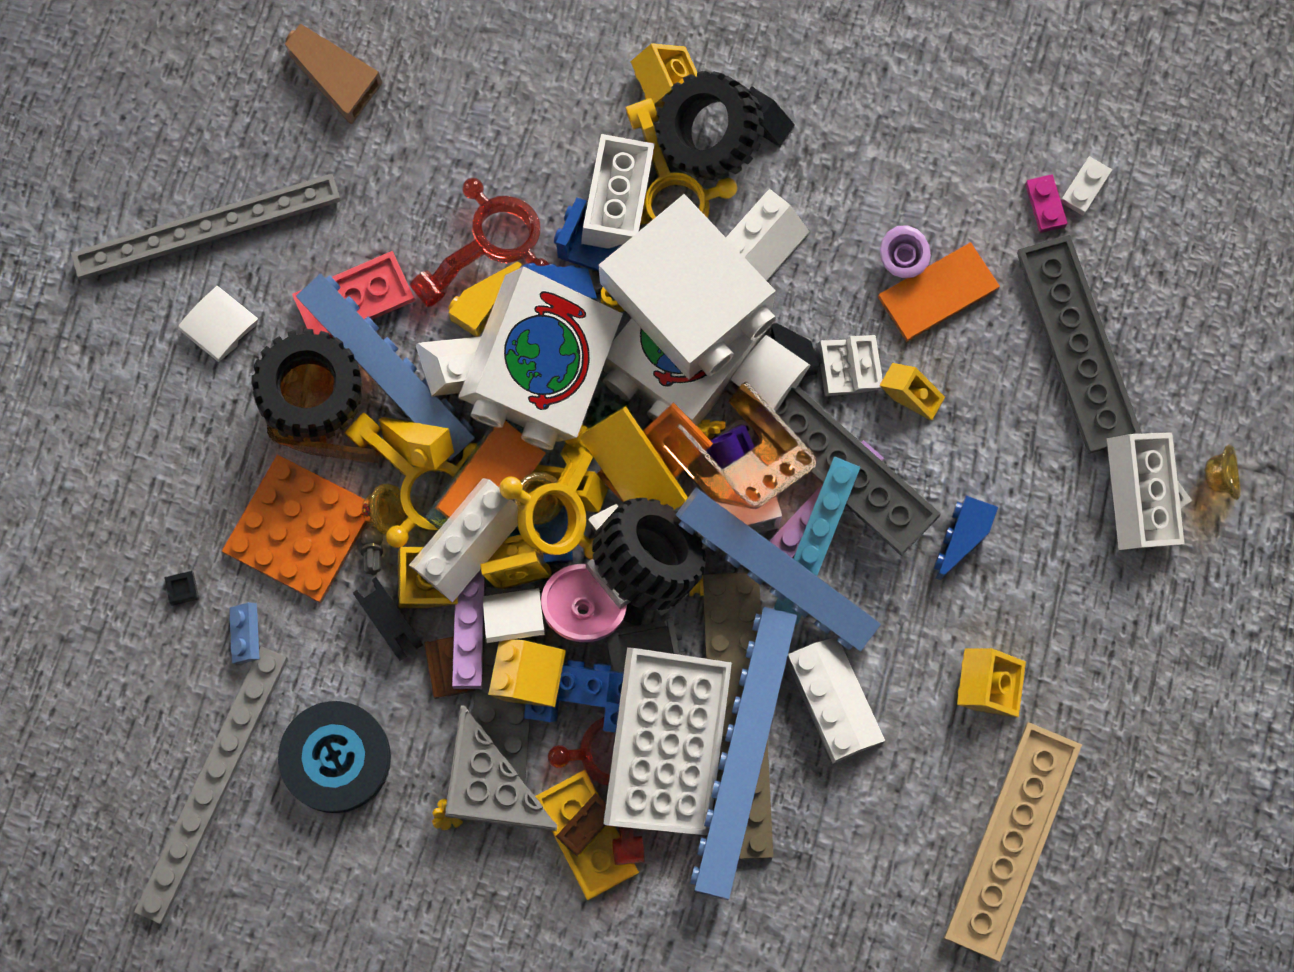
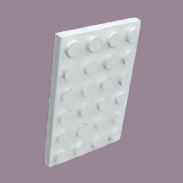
(667, 742)

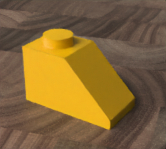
(912, 390)

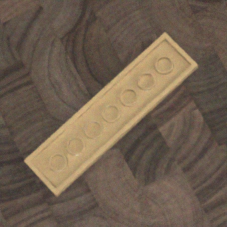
(1012, 842)

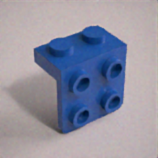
(570, 236)

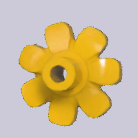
(712, 428)
(440, 820)

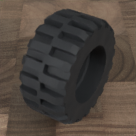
(681, 110)
(302, 350)
(631, 571)

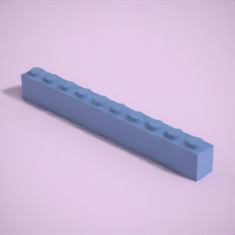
(745, 753)

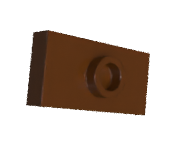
(584, 826)

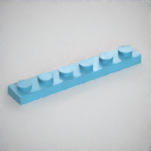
(823, 522)

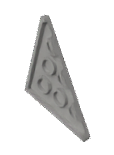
(486, 785)

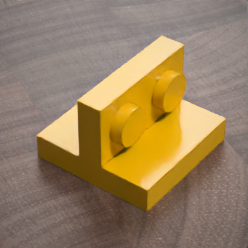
(515, 564)

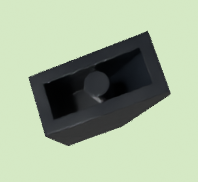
(776, 123)
(798, 345)

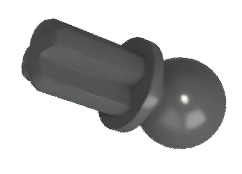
(371, 550)

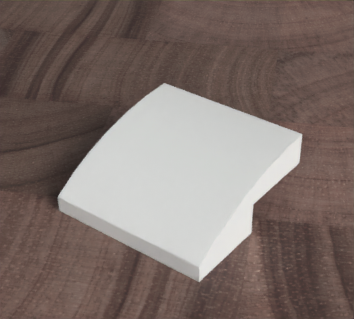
(217, 323)
(850, 365)
(771, 371)
(513, 615)

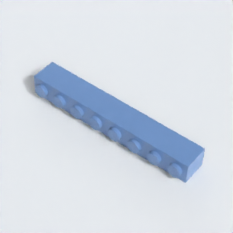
(380, 361)
(777, 569)

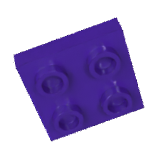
(730, 446)

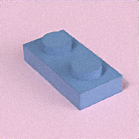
(244, 633)

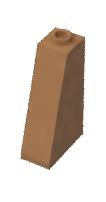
(336, 73)

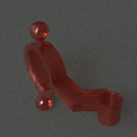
(431, 287)
(627, 848)

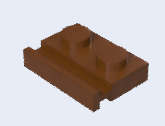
(440, 666)

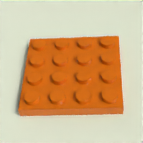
(297, 529)

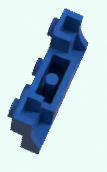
(586, 686)

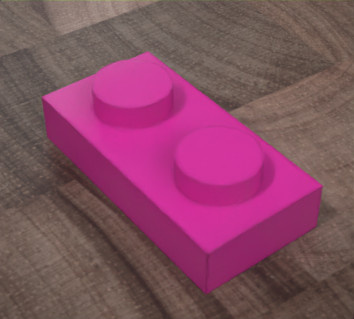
(1046, 203)

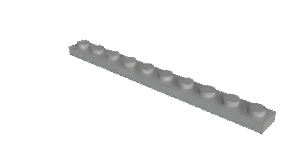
(205, 227)
(211, 786)

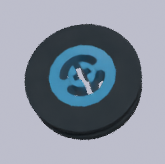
(304, 774)

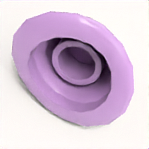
(905, 252)

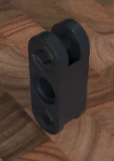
(387, 618)

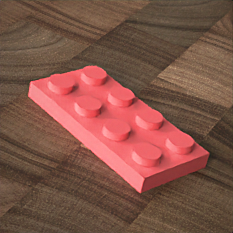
(374, 286)

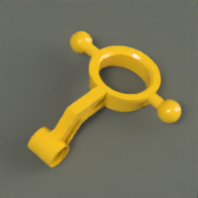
(643, 116)
(364, 432)
(577, 460)

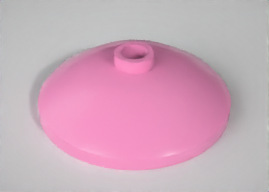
(576, 590)

